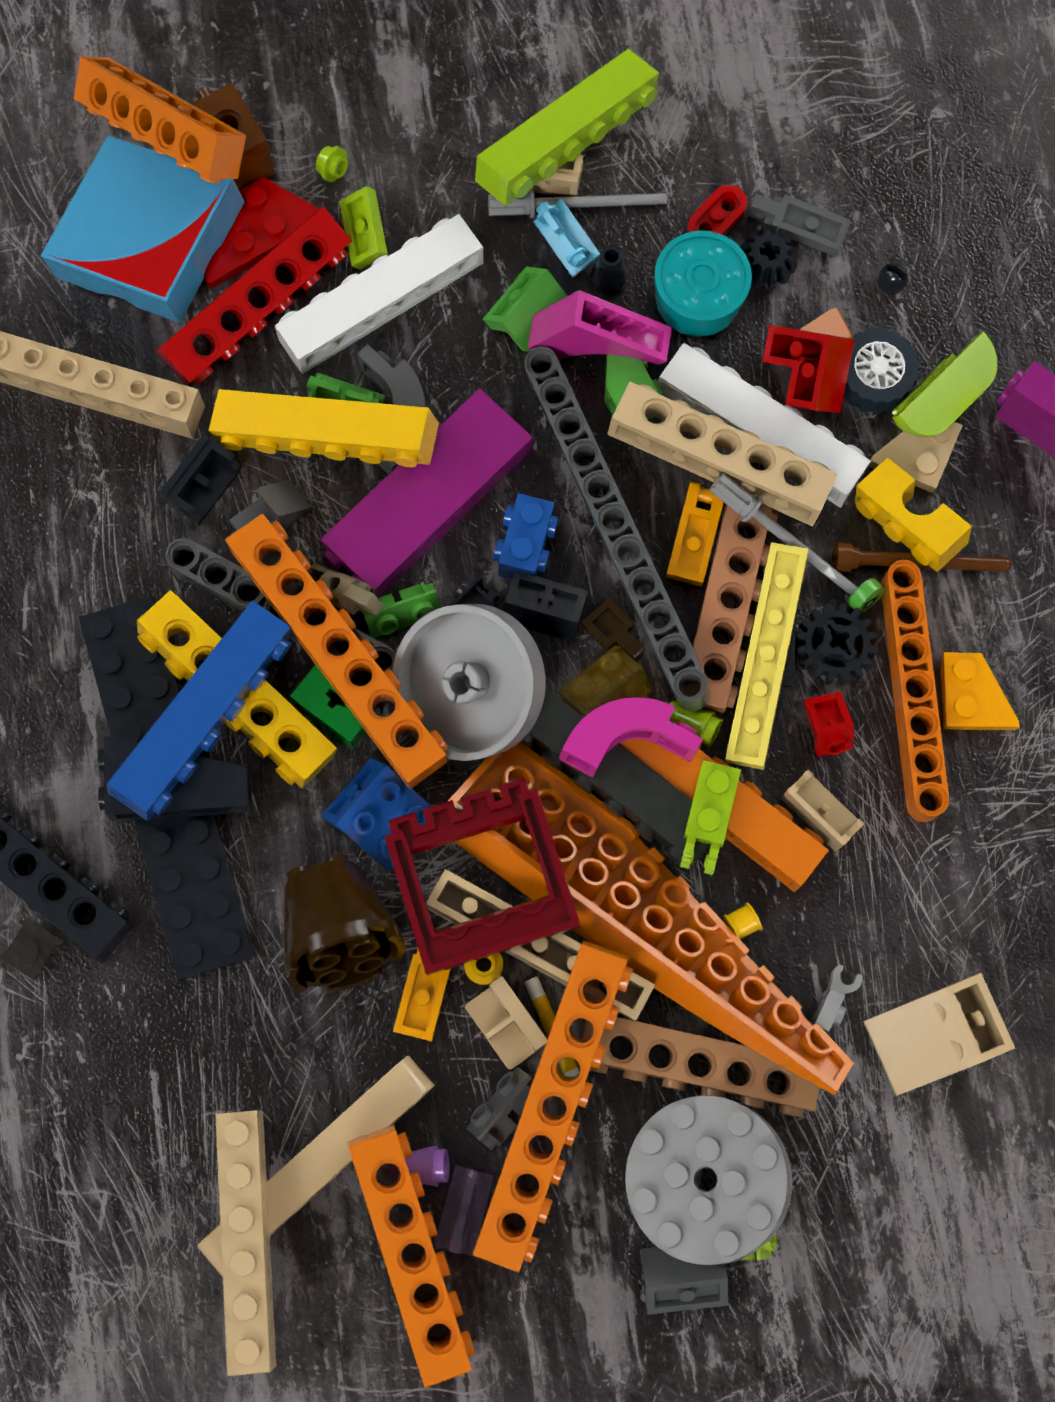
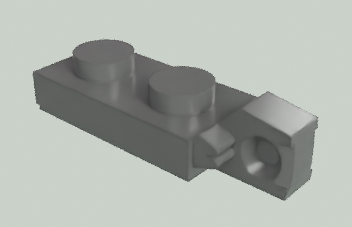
(802, 221)

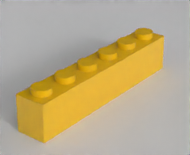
(324, 427)

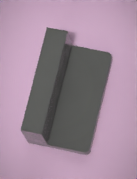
(681, 1285)

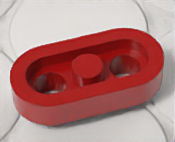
(712, 215)

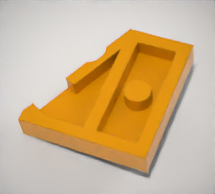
(973, 695)

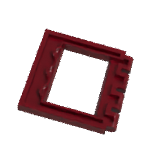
(498, 930)

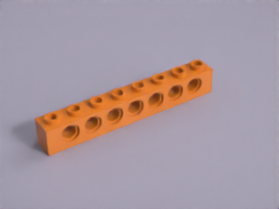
(250, 547)
(497, 1240)

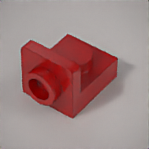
(830, 724)

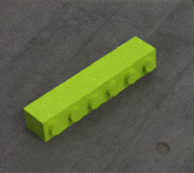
(566, 127)

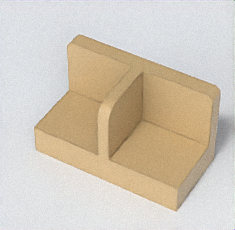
(506, 1023)

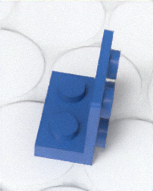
(368, 804)

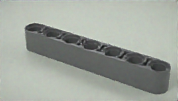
(237, 582)

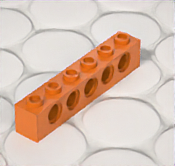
(159, 118)
(435, 1359)

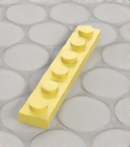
(767, 656)

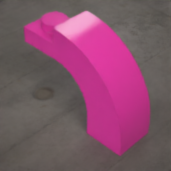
(625, 721)

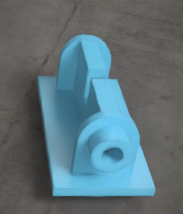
(566, 236)

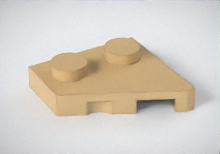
(920, 456)

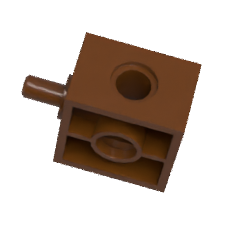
(231, 109)

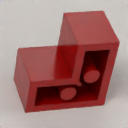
(817, 363)

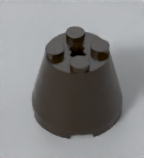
(336, 927)

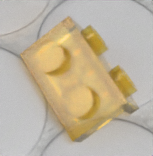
(606, 680)

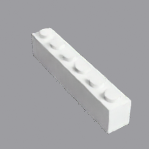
(379, 293)
(740, 405)

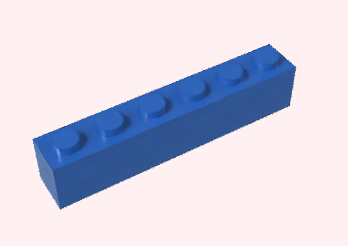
(200, 711)

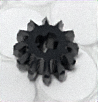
(770, 257)

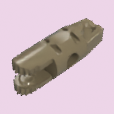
(347, 591)

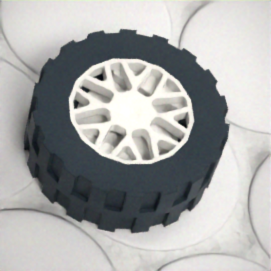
(880, 371)

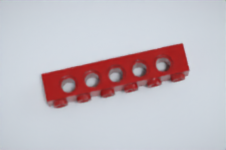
(320, 231)

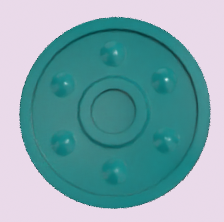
(701, 282)

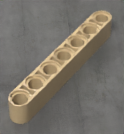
(329, 1151)

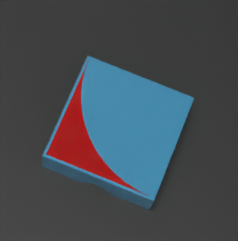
(142, 229)

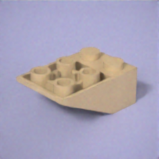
(939, 1034)

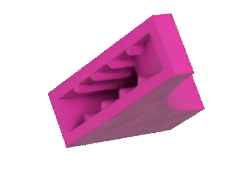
(595, 326)

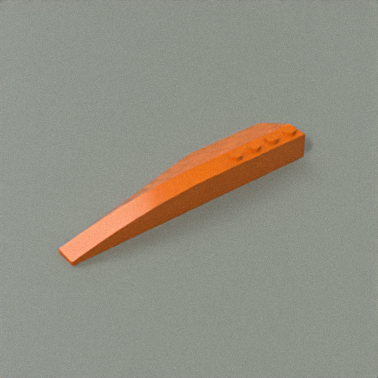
(647, 913)

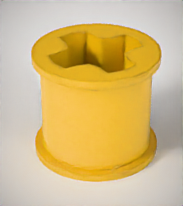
(743, 921)

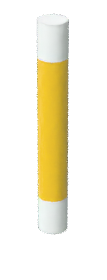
(547, 1019)

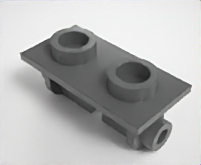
(490, 1119)

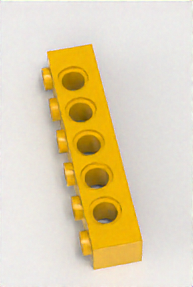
(173, 617)

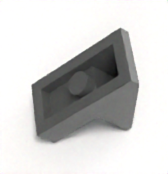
(277, 502)

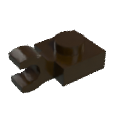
(611, 627)

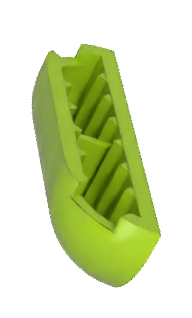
(948, 389)

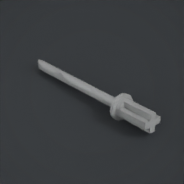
(528, 203)
(748, 507)

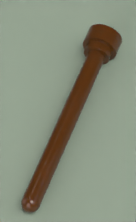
(849, 557)

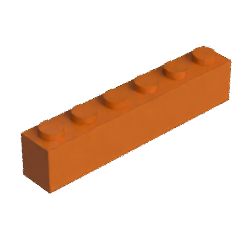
(754, 824)

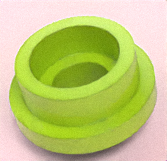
(332, 163)

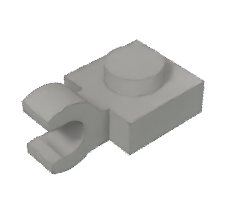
(829, 1010)

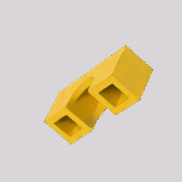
(930, 537)

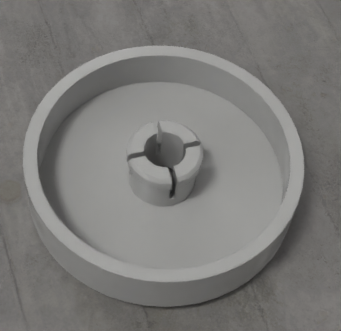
(500, 665)
(667, 1173)

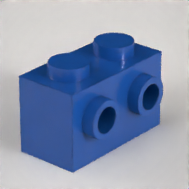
(528, 528)

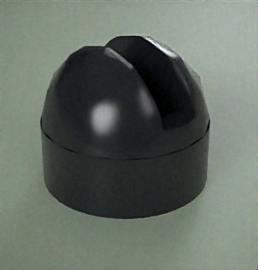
(889, 281)

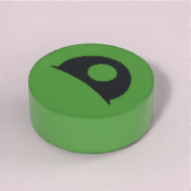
(866, 595)

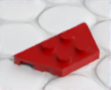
(262, 223)

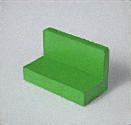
(526, 296)

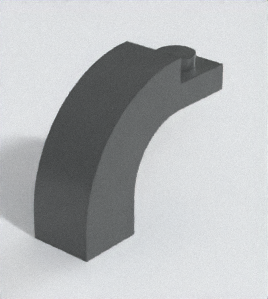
(396, 381)

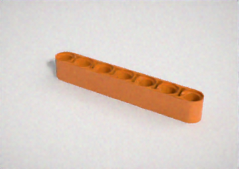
(906, 706)

